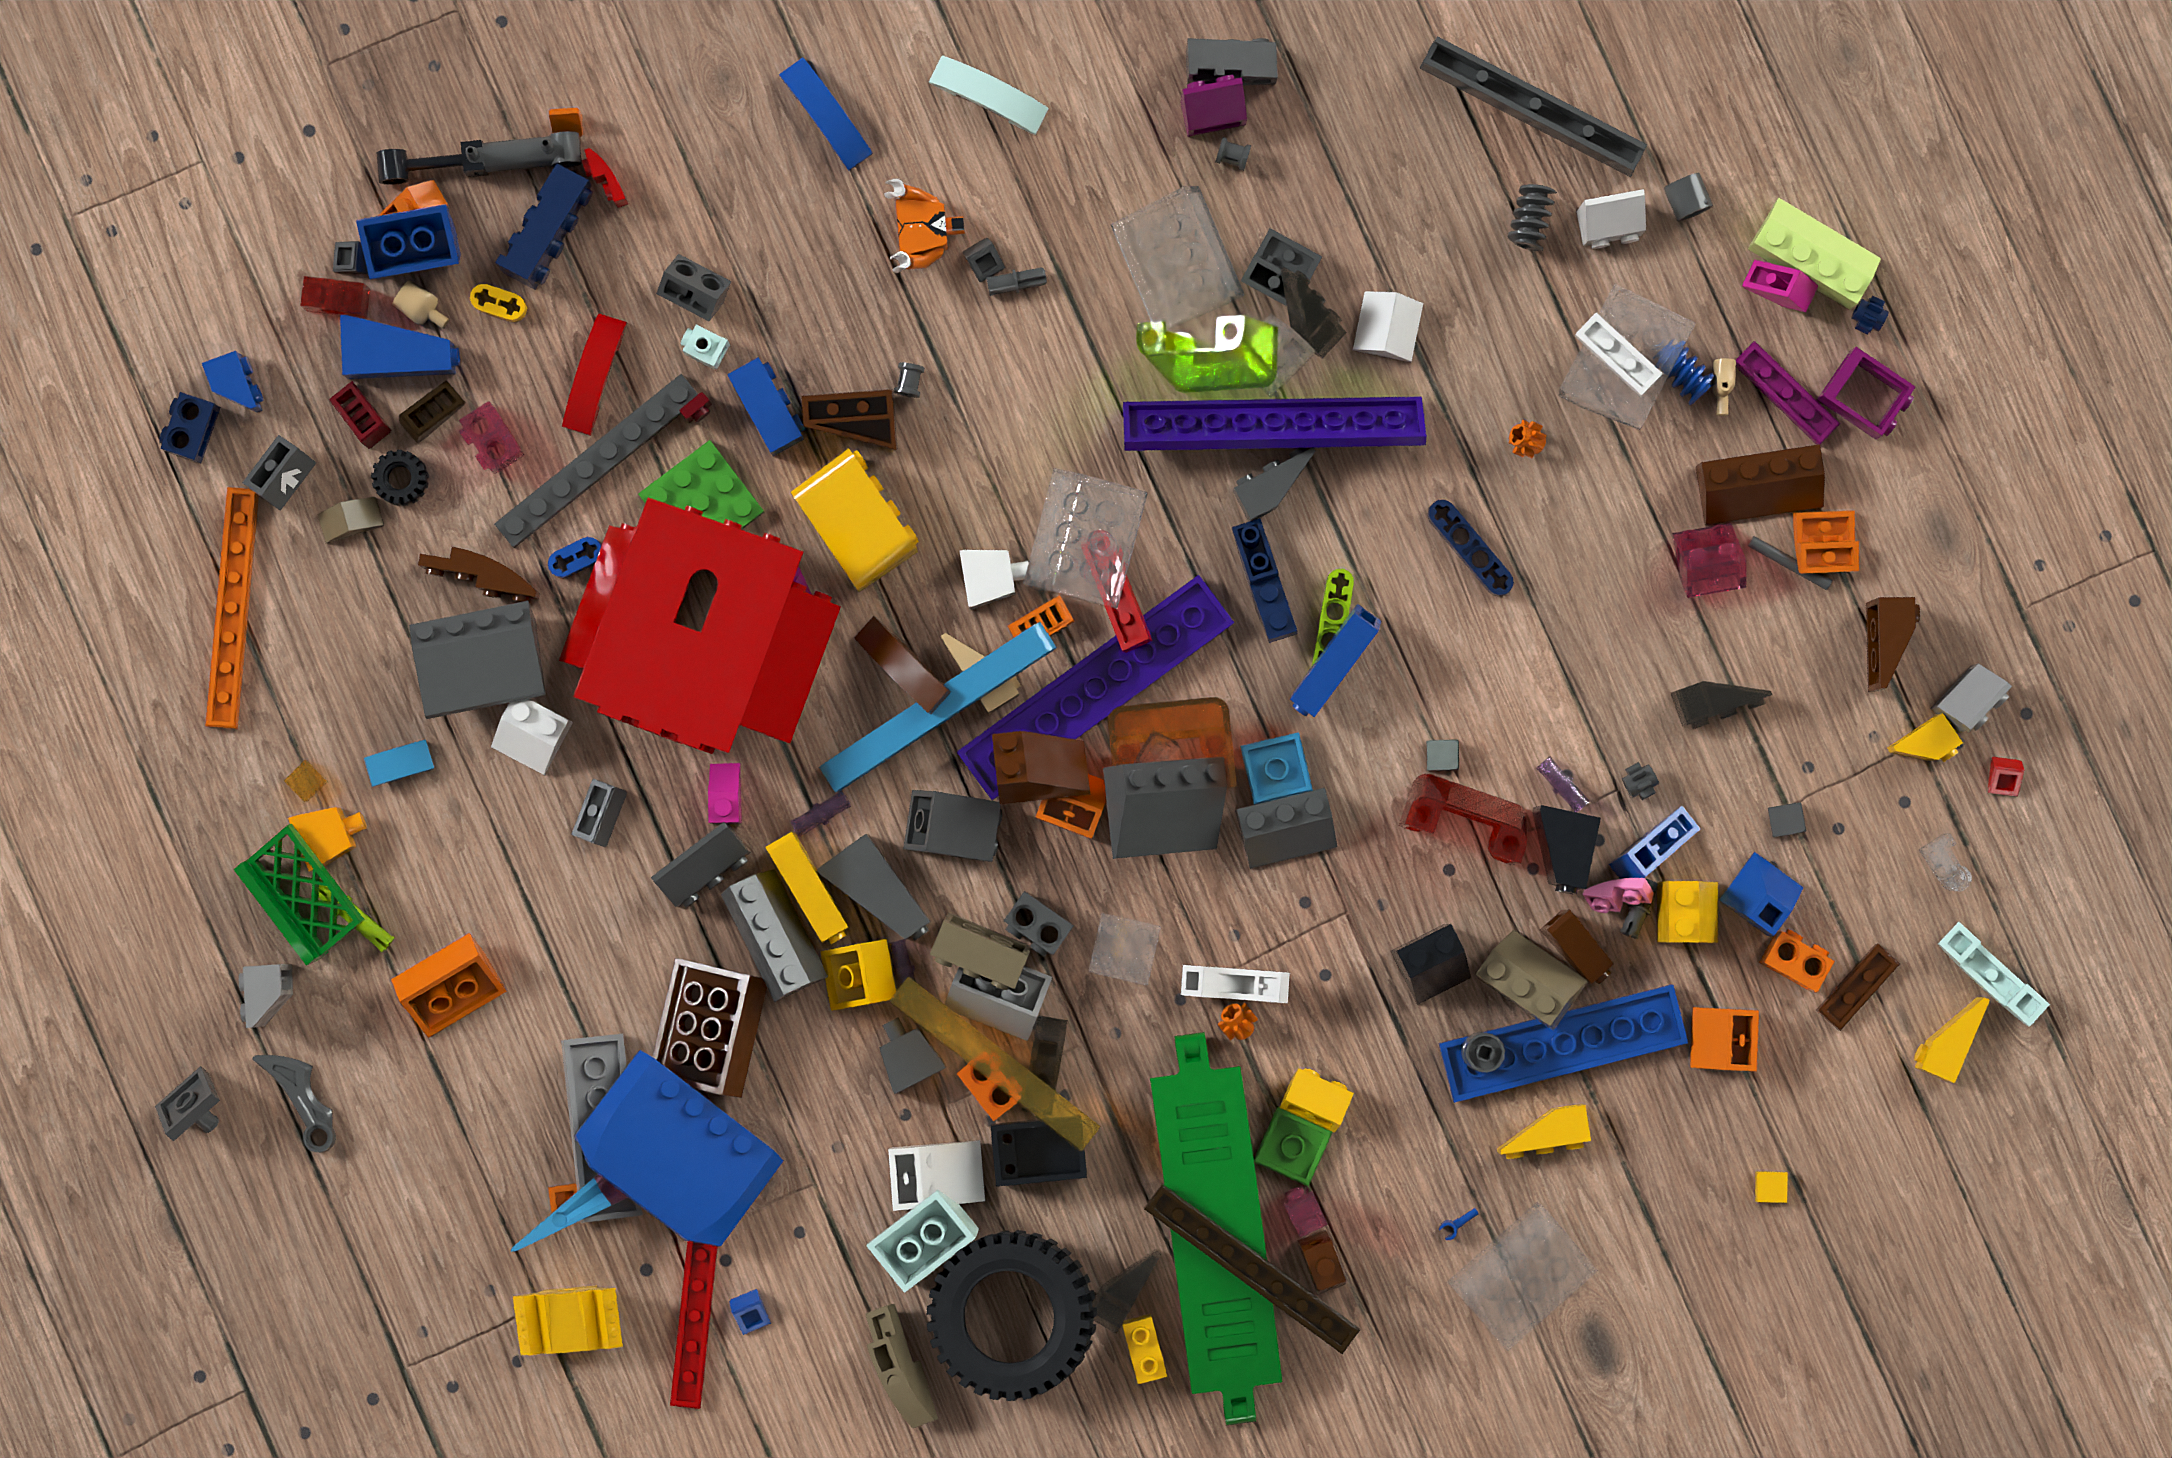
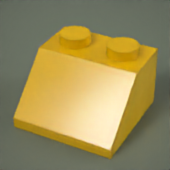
(858, 974)

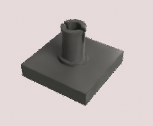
(189, 1105)

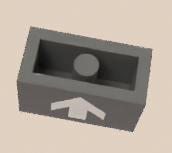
(279, 472)

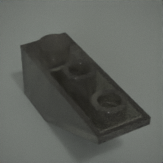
(1309, 315)
(1708, 699)

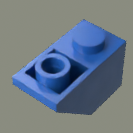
(230, 379)

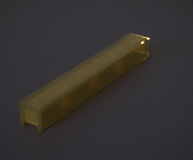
(994, 1064)

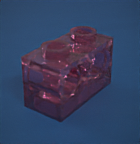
(496, 434)
(1303, 1210)

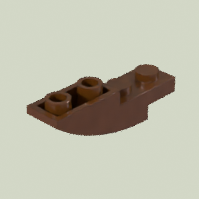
(491, 575)

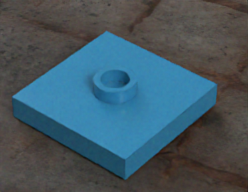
(1276, 768)

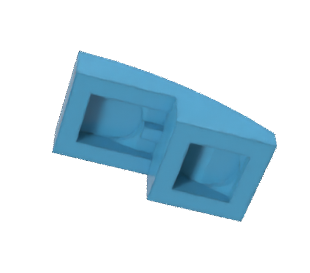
(398, 763)

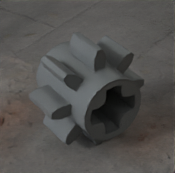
(1640, 781)

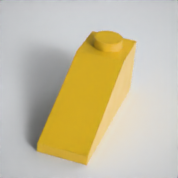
(1948, 1047)

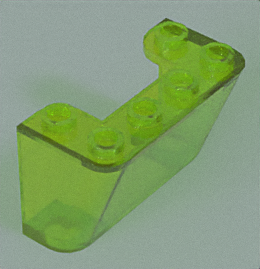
(1234, 364)

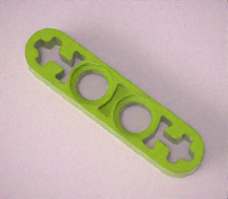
(1326, 624)

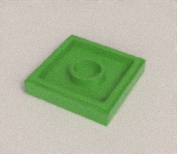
(1292, 1146)

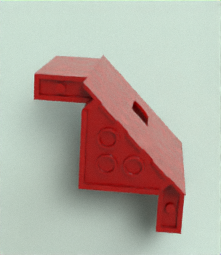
(685, 684)

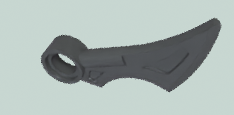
(295, 1080)

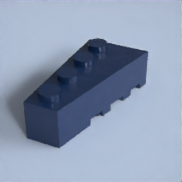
(545, 227)

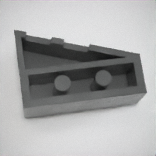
(1216, 58)

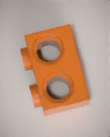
(1795, 966)
(983, 1091)

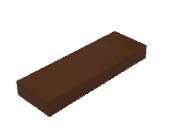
(1858, 987)

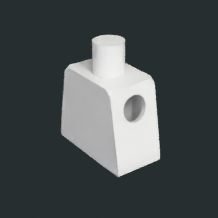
(990, 575)

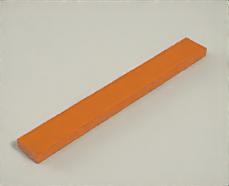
(232, 608)

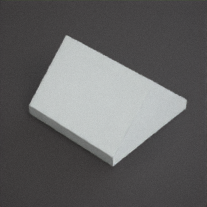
(1388, 325)

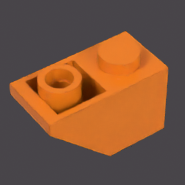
(416, 197)

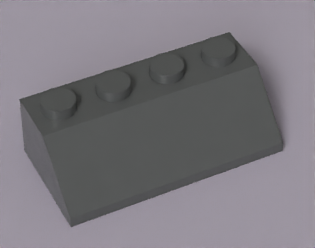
(773, 934)

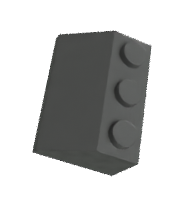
(1287, 828)
(702, 866)

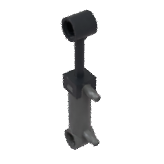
(481, 157)

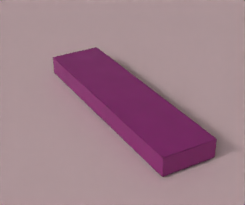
(1786, 393)

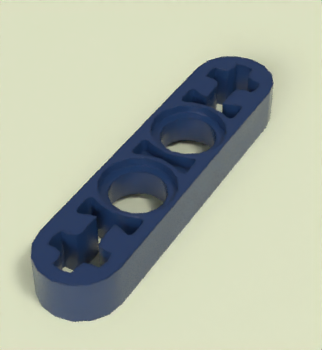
(1473, 545)

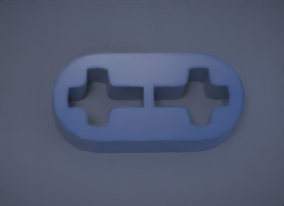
(572, 551)

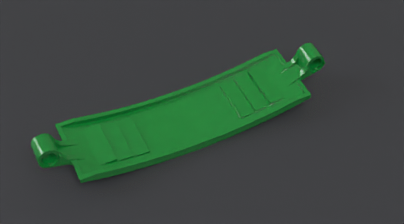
(1212, 1167)

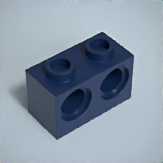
(198, 429)

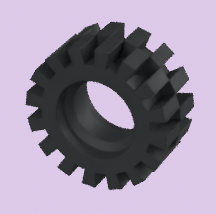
(387, 464)

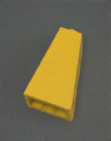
(808, 888)

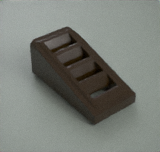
(428, 427)

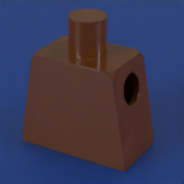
(1322, 1262)

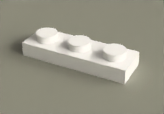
(1618, 354)

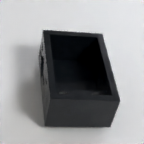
(1035, 1153)

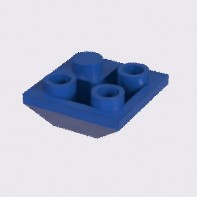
(1762, 895)

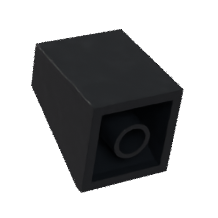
(1566, 846)
(1432, 963)

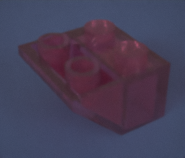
(1710, 560)

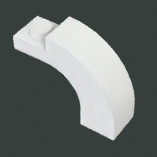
(1235, 983)

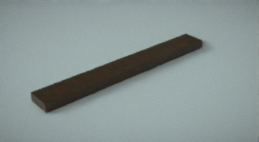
(1252, 1268)

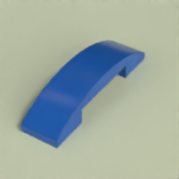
(826, 113)

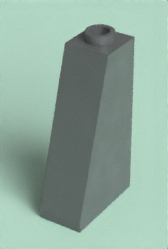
(874, 885)

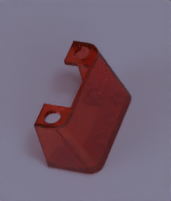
(1433, 794)

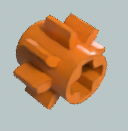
(1527, 439)
(1237, 1021)

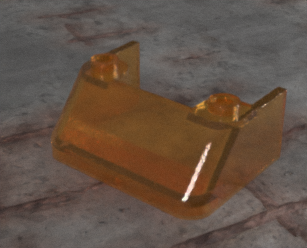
(1177, 719)

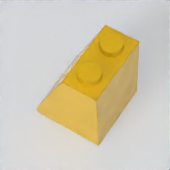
(1687, 912)

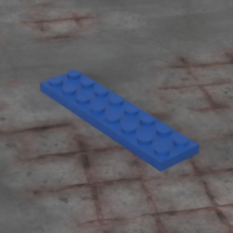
(1580, 1041)

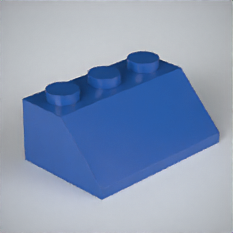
(409, 241)

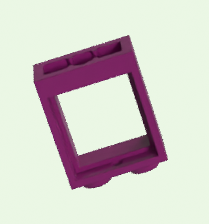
(1881, 372)

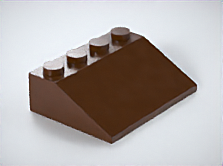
(710, 1026)

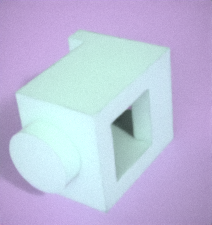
(712, 354)

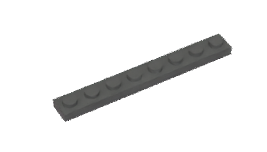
(596, 461)

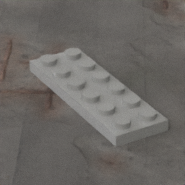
(590, 1071)

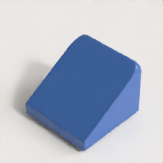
(749, 1311)

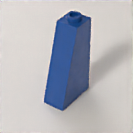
(390, 351)
(1335, 661)

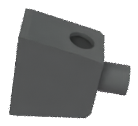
(908, 1056)

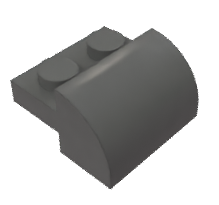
(1274, 254)

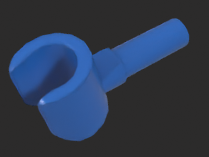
(1456, 1224)

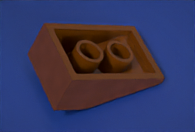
(1889, 630)
(1039, 767)

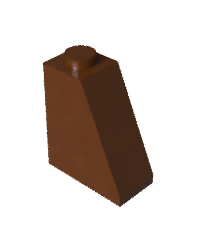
(1577, 946)

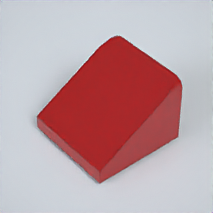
(2005, 776)

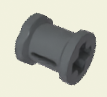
(1233, 154)
(909, 380)

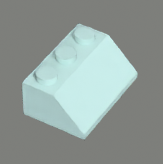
(923, 1239)

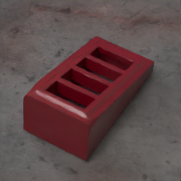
(371, 430)

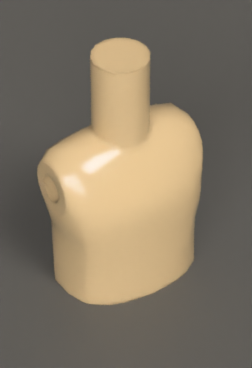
(418, 305)
(1724, 382)

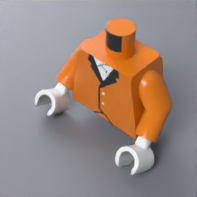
(920, 226)

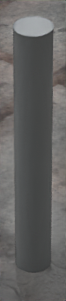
(1788, 562)

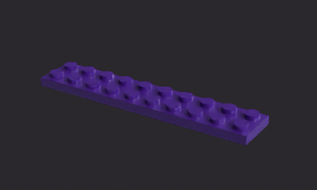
(1274, 423)
(1107, 677)

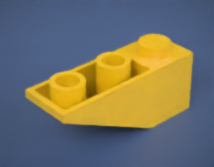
(1554, 1128)

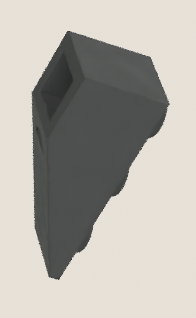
(1265, 492)

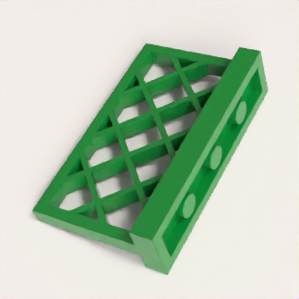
(279, 906)

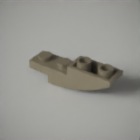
(898, 1374)

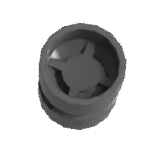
(1483, 1052)

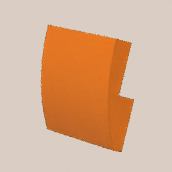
(1825, 541)

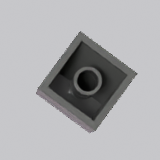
(952, 825)

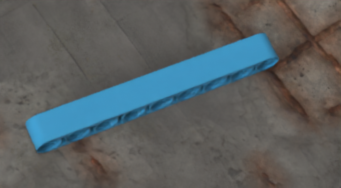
(916, 722)

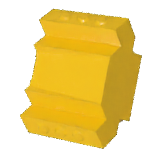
(567, 1320)

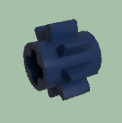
(1870, 315)

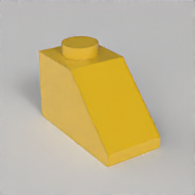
(1929, 741)

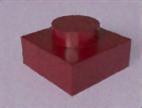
(696, 408)

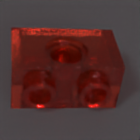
(335, 297)

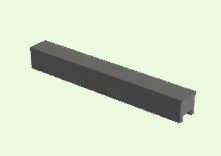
(1533, 106)

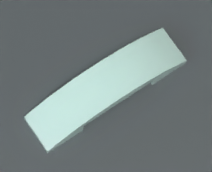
(989, 93)
(1992, 975)

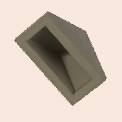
(350, 518)

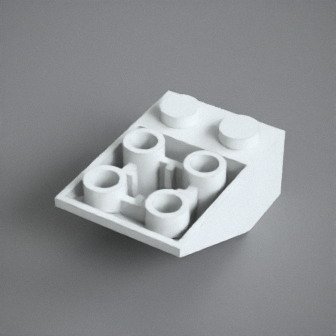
(943, 1167)

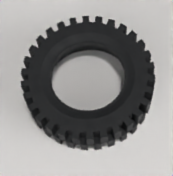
(1070, 1304)

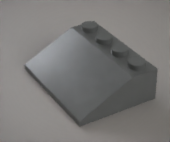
(477, 659)
(1165, 806)

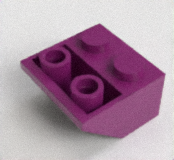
(1213, 105)

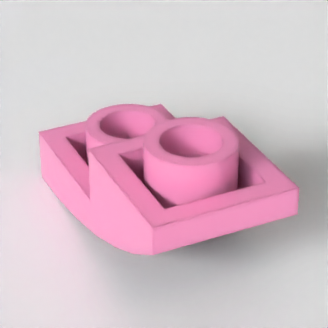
(1611, 894)

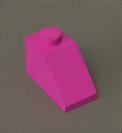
(1780, 285)
(724, 794)

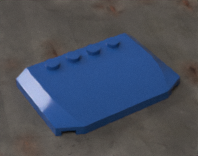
(675, 1152)

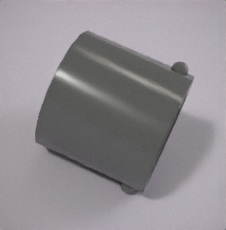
(1688, 197)

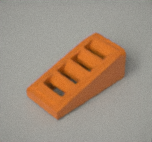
(1035, 614)

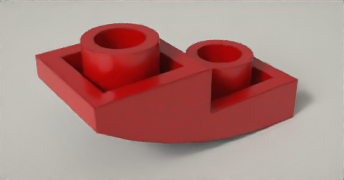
(596, 167)

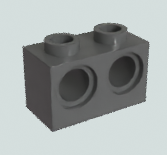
(693, 287)
(1042, 917)

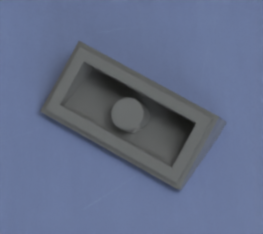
(599, 813)

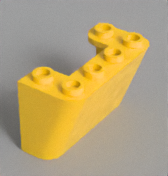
(856, 519)

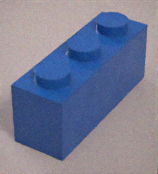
(767, 406)

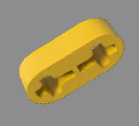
(496, 309)

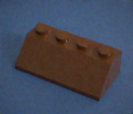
(1761, 484)

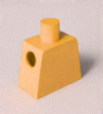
(328, 832)

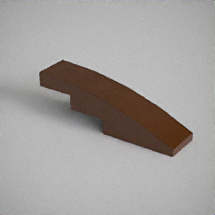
(902, 665)

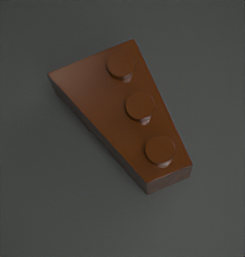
(855, 415)

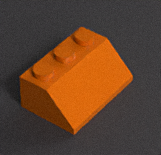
(448, 985)

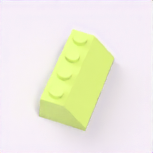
(1824, 255)

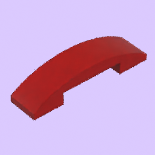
(593, 374)

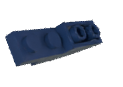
(1264, 580)

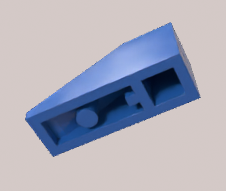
(1655, 845)

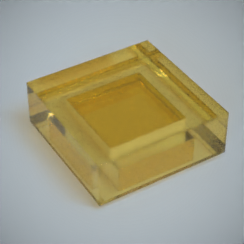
(305, 781)

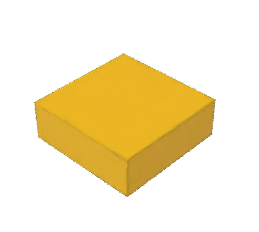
(1771, 1186)

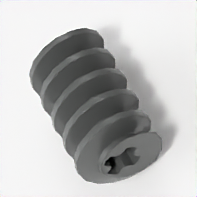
(1530, 216)

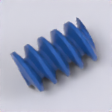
(1690, 376)

